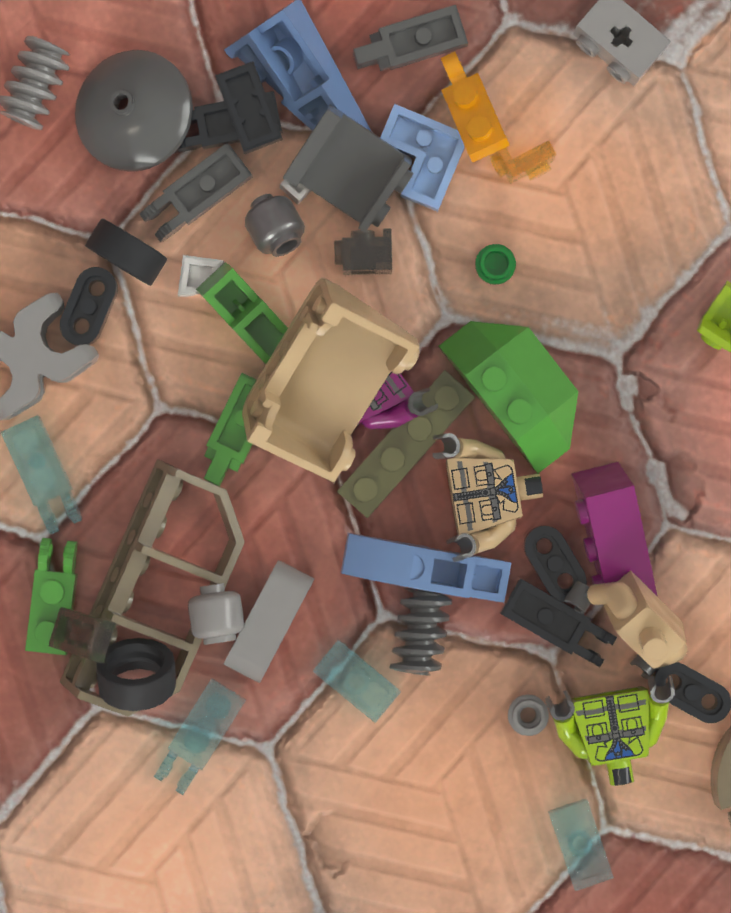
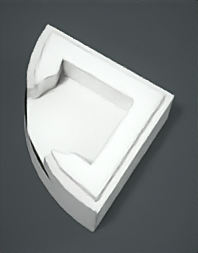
(194, 273)

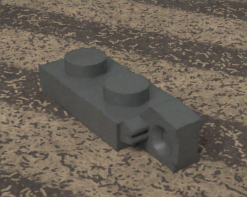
(413, 40)

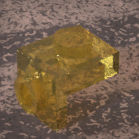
(531, 163)

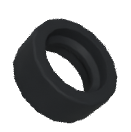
(126, 251)
(142, 692)

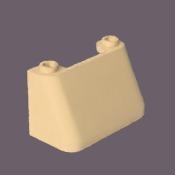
(324, 380)

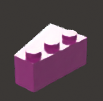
(612, 524)

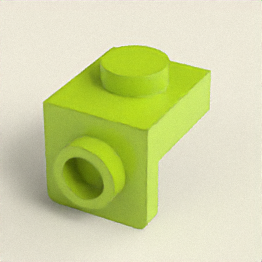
(716, 321)

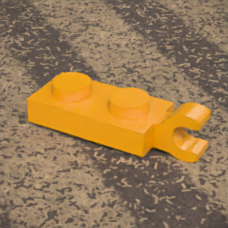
(472, 111)

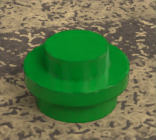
(495, 264)

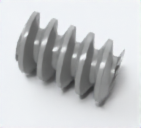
(33, 82)

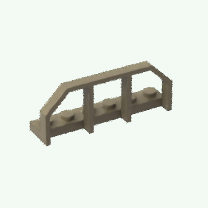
(133, 560)

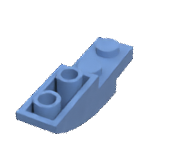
(425, 568)

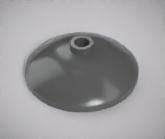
(149, 125)

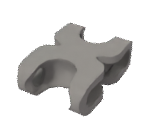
(33, 359)

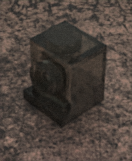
(365, 253)

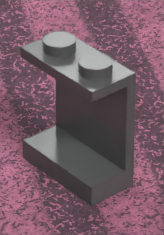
(350, 168)

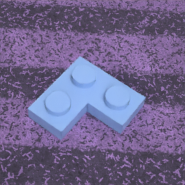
(435, 152)

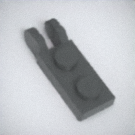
(199, 190)

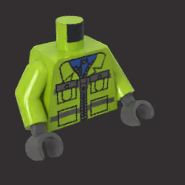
(613, 725)

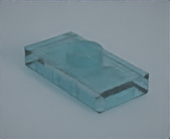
(356, 681)
(580, 844)

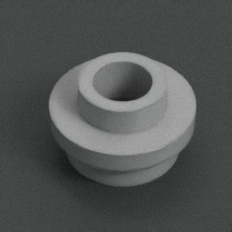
(537, 724)

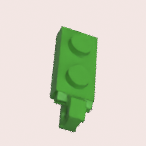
(228, 441)

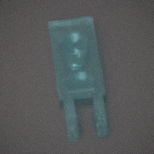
(41, 470)
(202, 731)

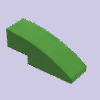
(243, 311)

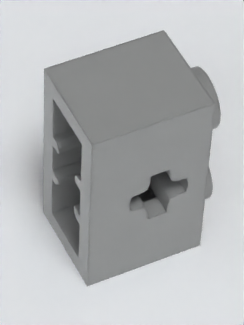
(628, 60)

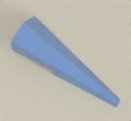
(297, 65)

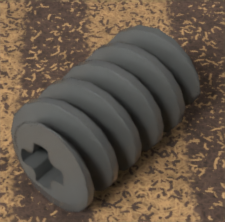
(421, 632)

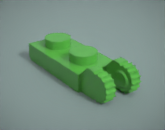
(49, 594)

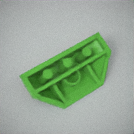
(517, 387)

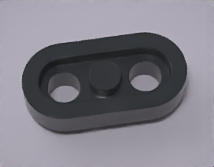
(89, 307)
(555, 562)
(691, 691)

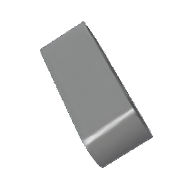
(269, 621)

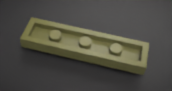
(405, 446)

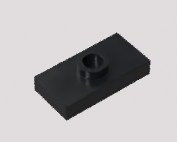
(248, 107)

